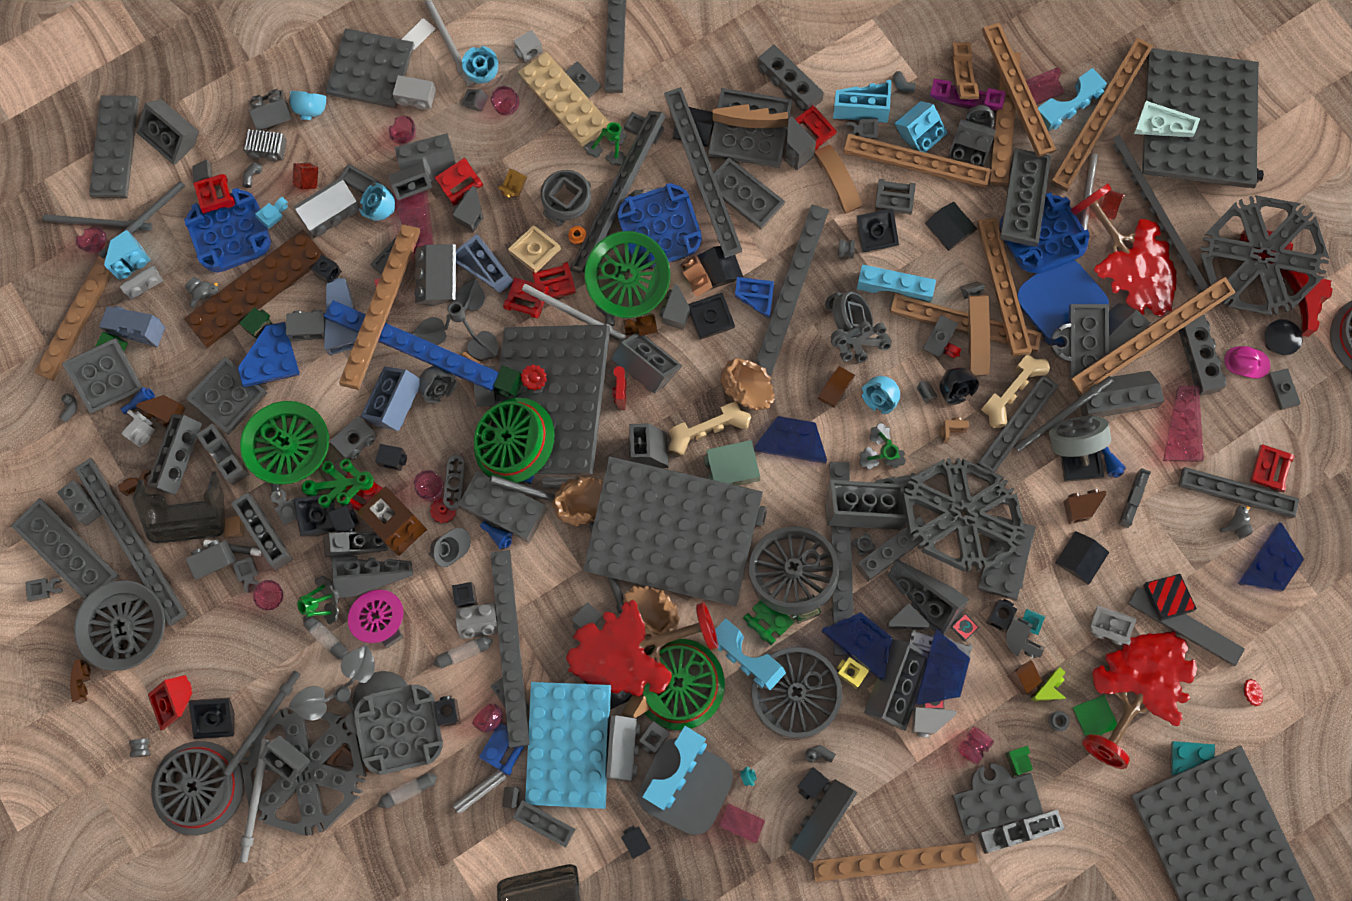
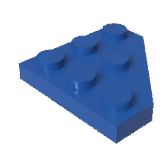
(269, 358)

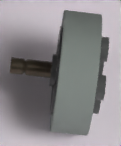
(1080, 437)

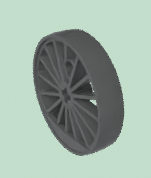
(804, 570)
(765, 715)

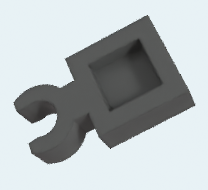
(867, 128)
(286, 508)
(246, 570)
(40, 588)

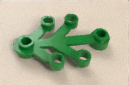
(311, 488)

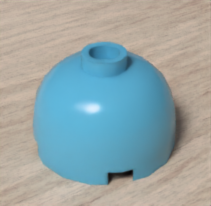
(480, 64)
(307, 104)
(377, 202)
(881, 393)

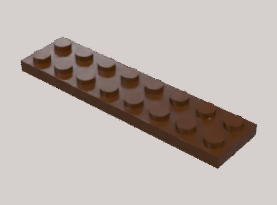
(254, 288)

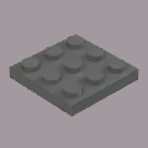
(102, 375)
(224, 398)

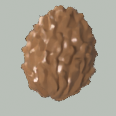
(747, 384)
(578, 500)
(655, 609)

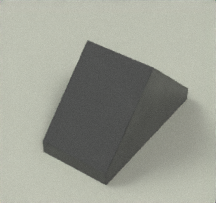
(908, 619)

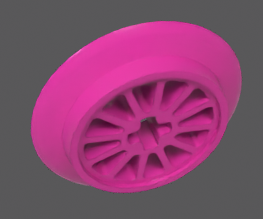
(372, 598)

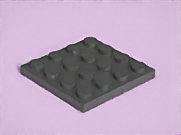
(369, 67)
(745, 144)

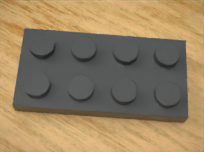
(747, 194)
(1006, 575)

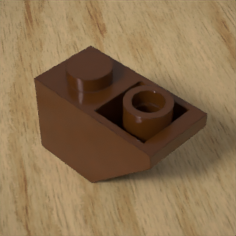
(161, 409)
(1083, 507)

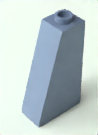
(336, 336)

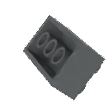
(502, 507)

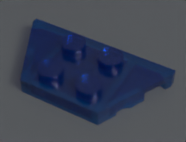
(793, 439)
(1274, 562)
(862, 641)
(943, 671)

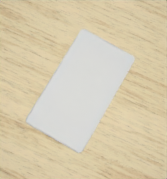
(419, 33)

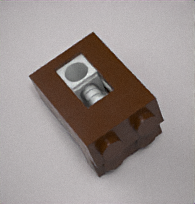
(394, 529)

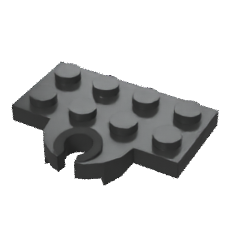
(1084, 336)
(996, 800)

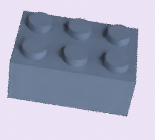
(391, 398)

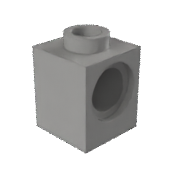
(527, 46)

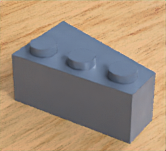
(480, 262)
(132, 325)

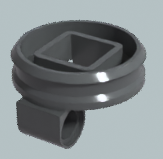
(556, 210)
(842, 305)

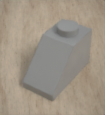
(929, 721)

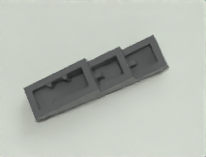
(1020, 831)

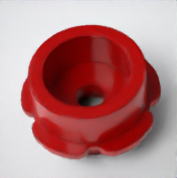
(952, 350)

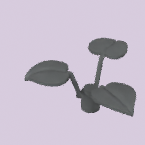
(468, 297)
(311, 701)

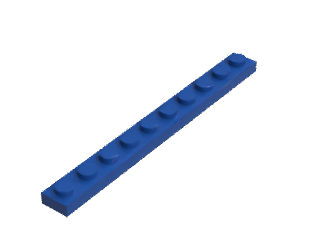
(417, 347)

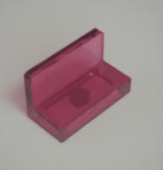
(1045, 86)
(742, 823)

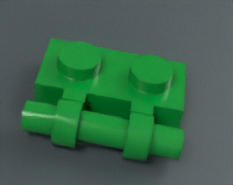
(777, 621)

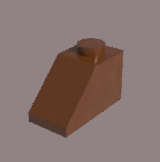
(1026, 678)

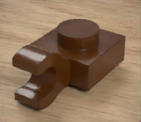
(644, 325)
(129, 485)

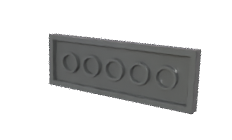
(114, 147)
(1025, 198)
(63, 549)

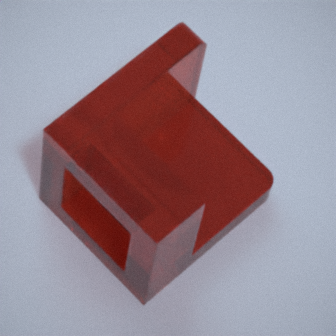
(305, 175)
(1110, 203)

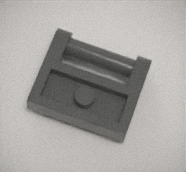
(899, 202)

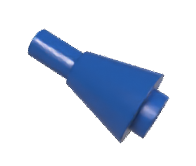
(143, 395)
(1113, 464)
(500, 537)

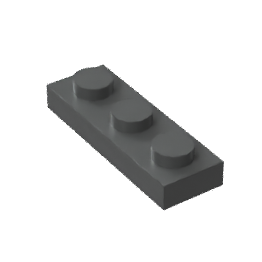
(544, 823)

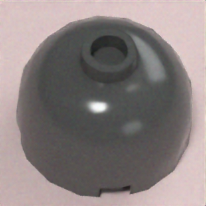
(435, 384)

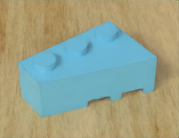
(863, 102)

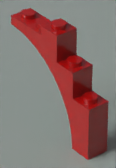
(1311, 304)

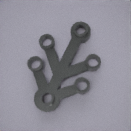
(840, 338)

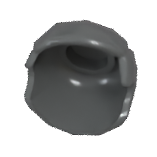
(981, 115)

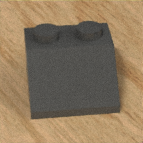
(799, 145)

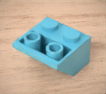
(921, 127)
(125, 256)

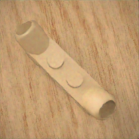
(1026, 368)
(730, 415)

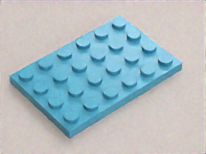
(568, 745)

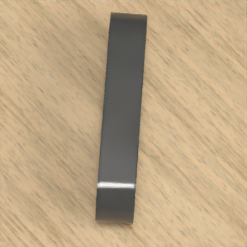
(450, 468)

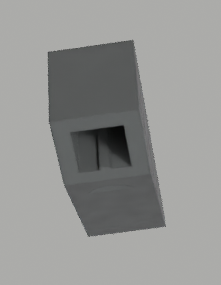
(352, 544)

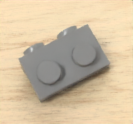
(141, 282)
(139, 429)
(476, 621)
(1112, 625)

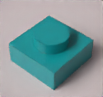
(1035, 619)

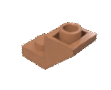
(696, 275)

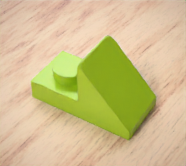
(1047, 691)

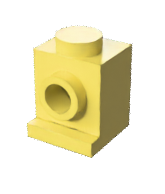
(859, 672)

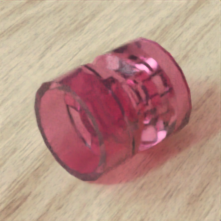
(975, 745)

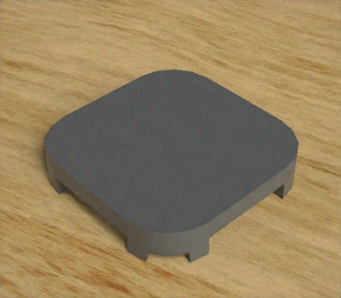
(398, 729)
(701, 795)

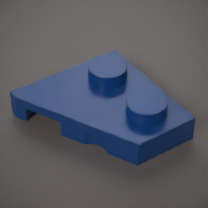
(755, 294)

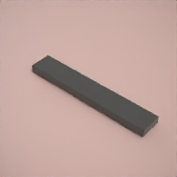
(1017, 424)
(1238, 492)
(1191, 630)

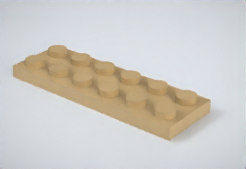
(564, 99)

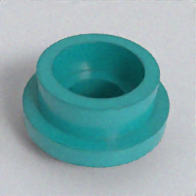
(748, 776)

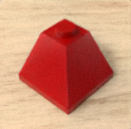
(170, 700)

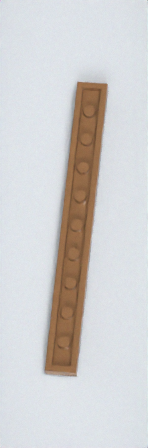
(1101, 114)
(379, 307)
(1152, 335)

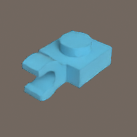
(270, 215)

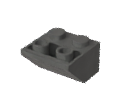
(269, 109)
(971, 143)
(648, 445)

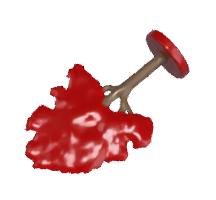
(1140, 270)
(617, 651)
(1153, 671)

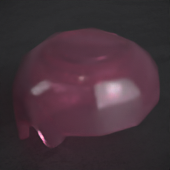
(505, 100)
(403, 130)
(92, 240)
(428, 485)
(268, 595)
(488, 718)

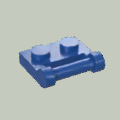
(496, 749)

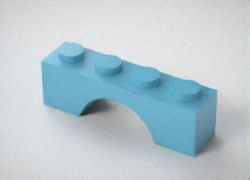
(1088, 87)
(878, 279)
(763, 668)
(662, 791)

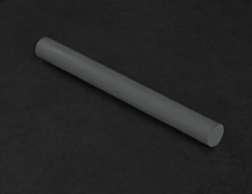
(521, 488)

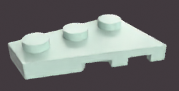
(1165, 122)

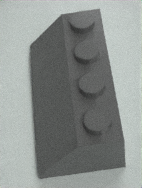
(1125, 395)
(865, 505)
(897, 693)
(823, 820)

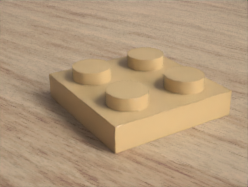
(534, 249)

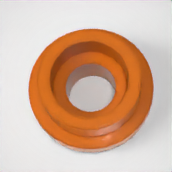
(577, 240)

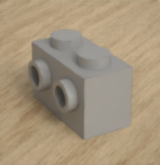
(414, 92)

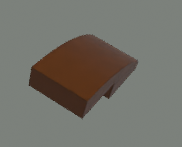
(836, 386)
(79, 674)

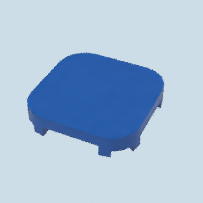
(666, 218)
(228, 235)
(1060, 238)
(1049, 293)

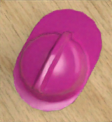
(1247, 362)

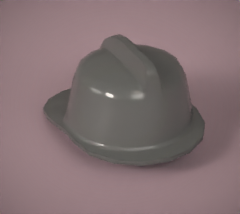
(450, 547)

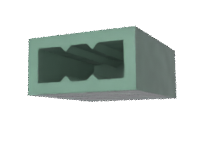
(733, 463)

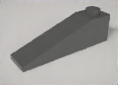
(1124, 324)
(358, 576)
(932, 598)

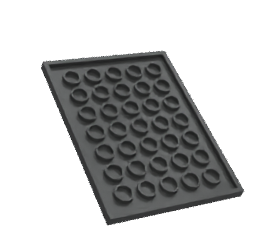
(1225, 100)
(572, 395)
(672, 531)
(1220, 834)

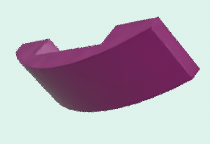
(946, 92)

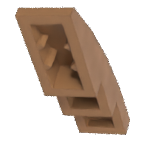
(744, 117)
(979, 334)

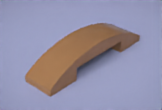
(963, 71)
(839, 177)

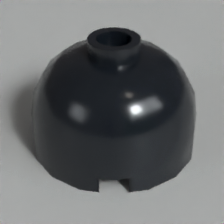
(958, 384)

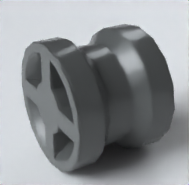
(846, 248)
(139, 748)

